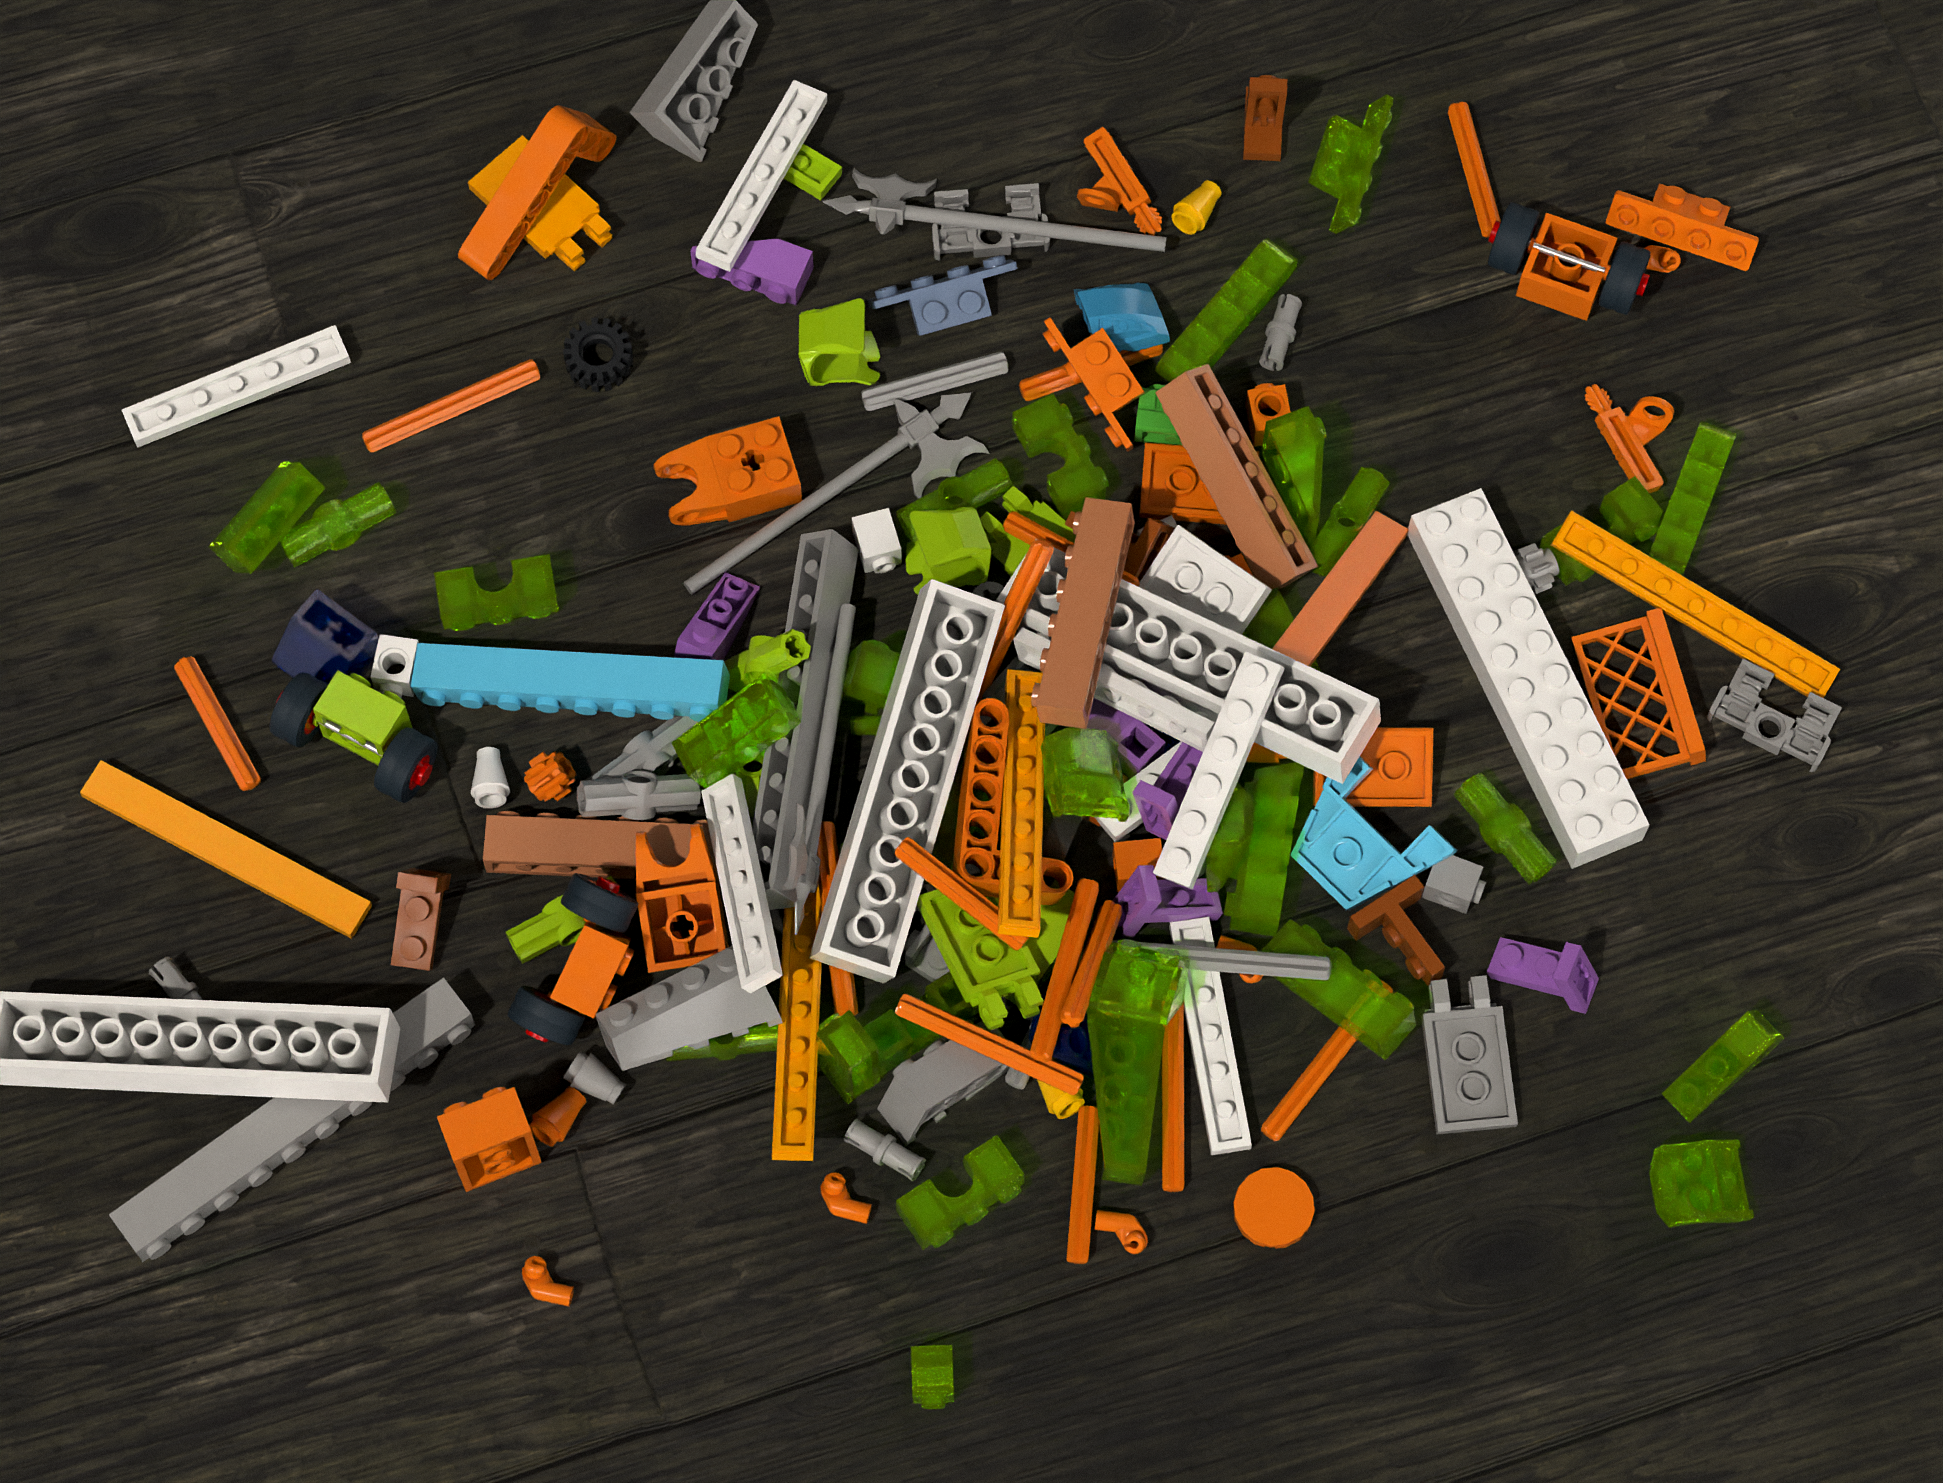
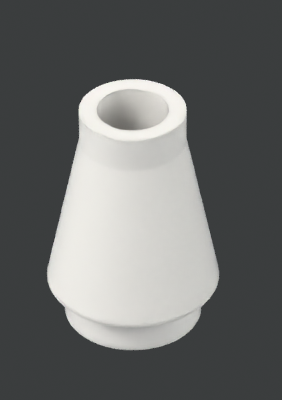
(489, 779)

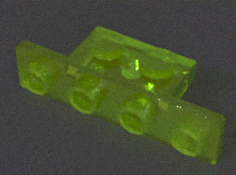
(1347, 160)

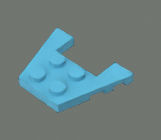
(1351, 855)

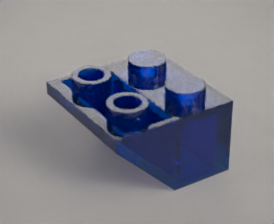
(325, 640)

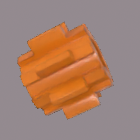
(550, 776)

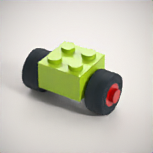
(360, 721)

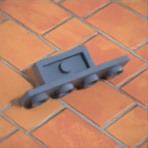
(946, 300)

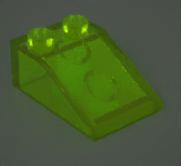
(1295, 460)

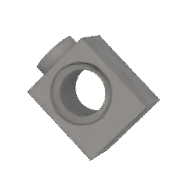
(1454, 884)

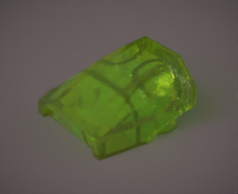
(1084, 774)
(1230, 839)
(1699, 1183)

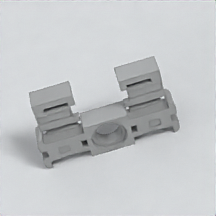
(953, 239)
(1739, 711)

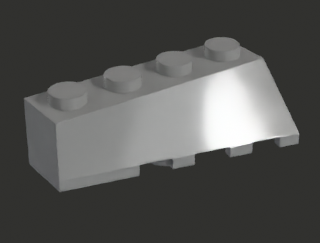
(696, 78)
(684, 1012)

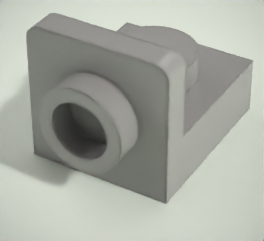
(924, 955)

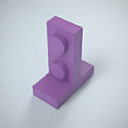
(1162, 801)
(1154, 900)
(1546, 970)

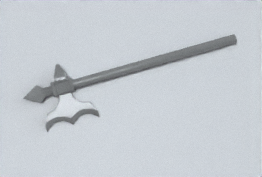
(891, 210)
(938, 459)
(803, 858)

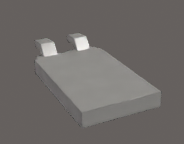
(1468, 1061)

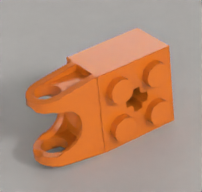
(725, 478)
(679, 890)

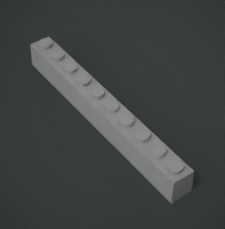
(819, 589)
(277, 1134)

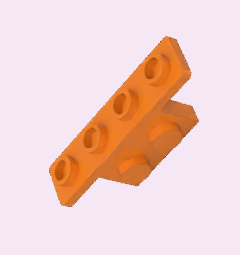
(1684, 223)
(1103, 374)

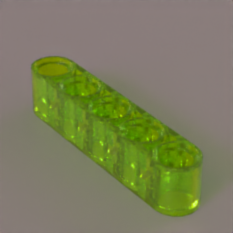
(1229, 310)
(1692, 496)

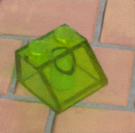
(1140, 982)

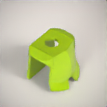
(836, 345)
(948, 547)

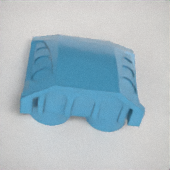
(1125, 313)

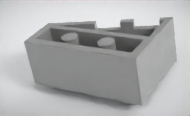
(934, 1083)

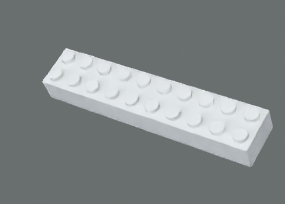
(1195, 662)
(1527, 679)
(907, 780)
(197, 1046)

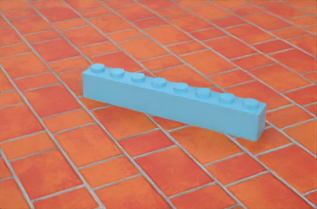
(569, 681)

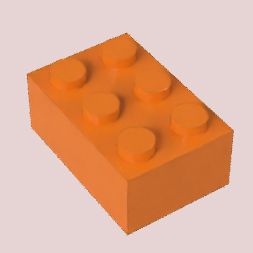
(489, 1138)

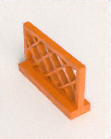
(1671, 685)

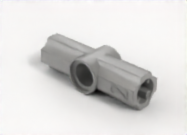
(649, 750)
(637, 795)

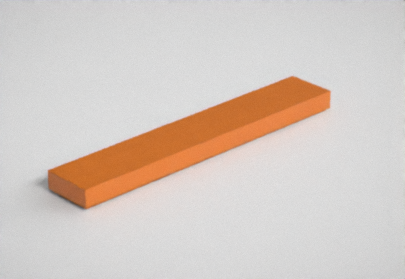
(1341, 589)

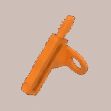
(1118, 184)
(1631, 433)

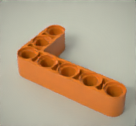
(529, 185)
(987, 813)

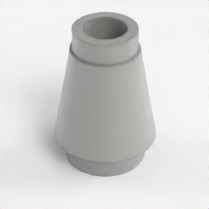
(594, 1078)

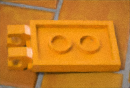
(559, 219)

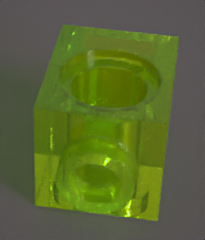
(932, 1376)

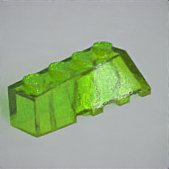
(1263, 868)
(1126, 1076)

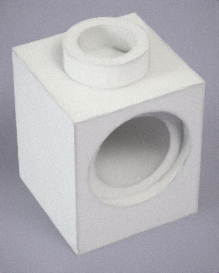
(877, 541)
(393, 651)

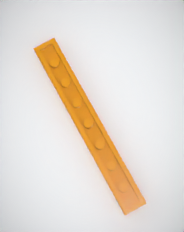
(1694, 606)
(1021, 811)
(226, 849)
(797, 1037)

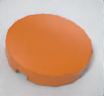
(1273, 1207)

